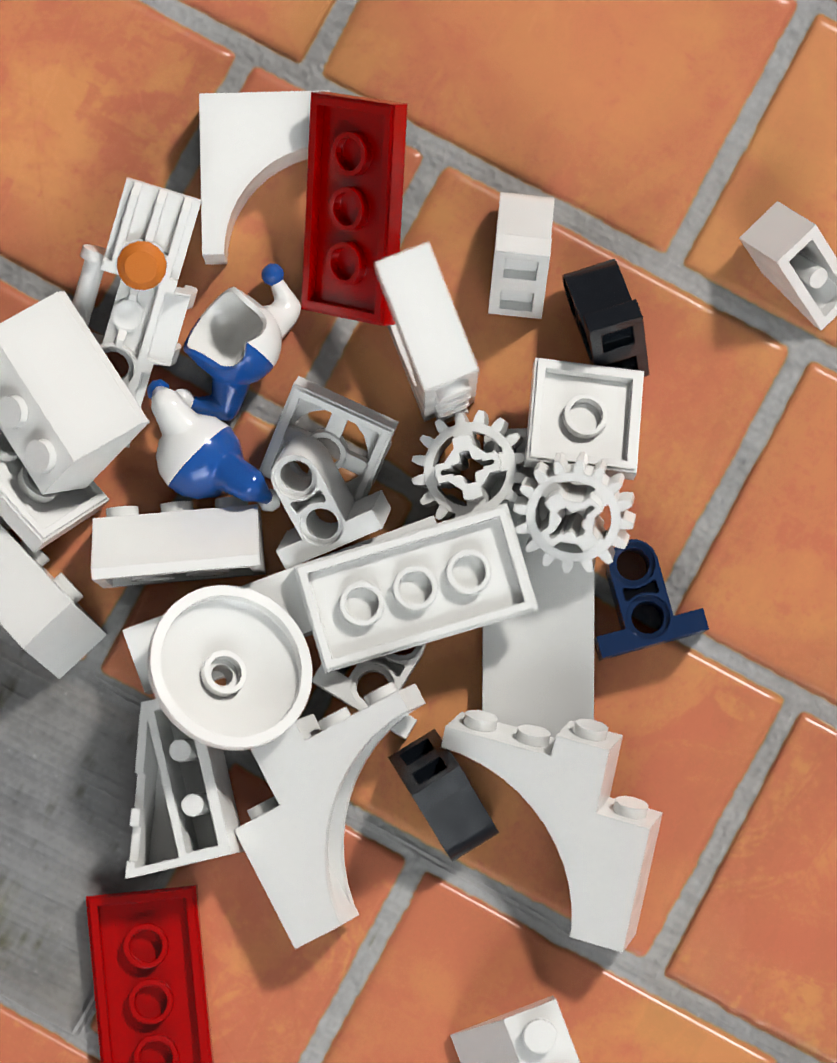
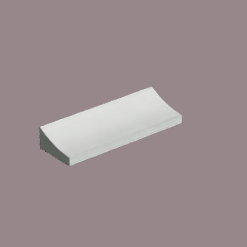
(542, 661)

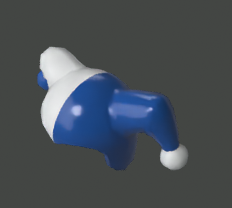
(239, 343)
(203, 454)

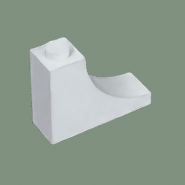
(241, 146)

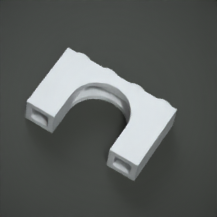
(428, 334)

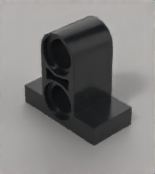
(607, 317)
(443, 795)

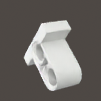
(521, 255)
(320, 490)
(392, 667)

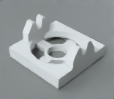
(375, 427)

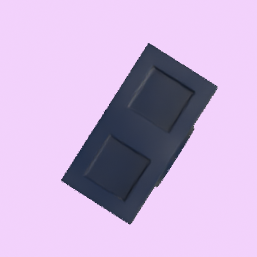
(650, 591)

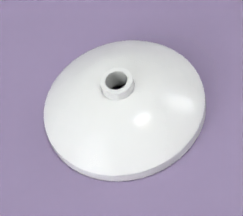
(254, 649)

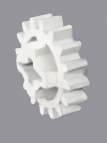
(466, 446)
(574, 536)

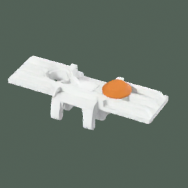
(148, 255)

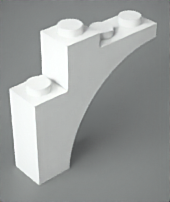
(568, 784)
(300, 831)

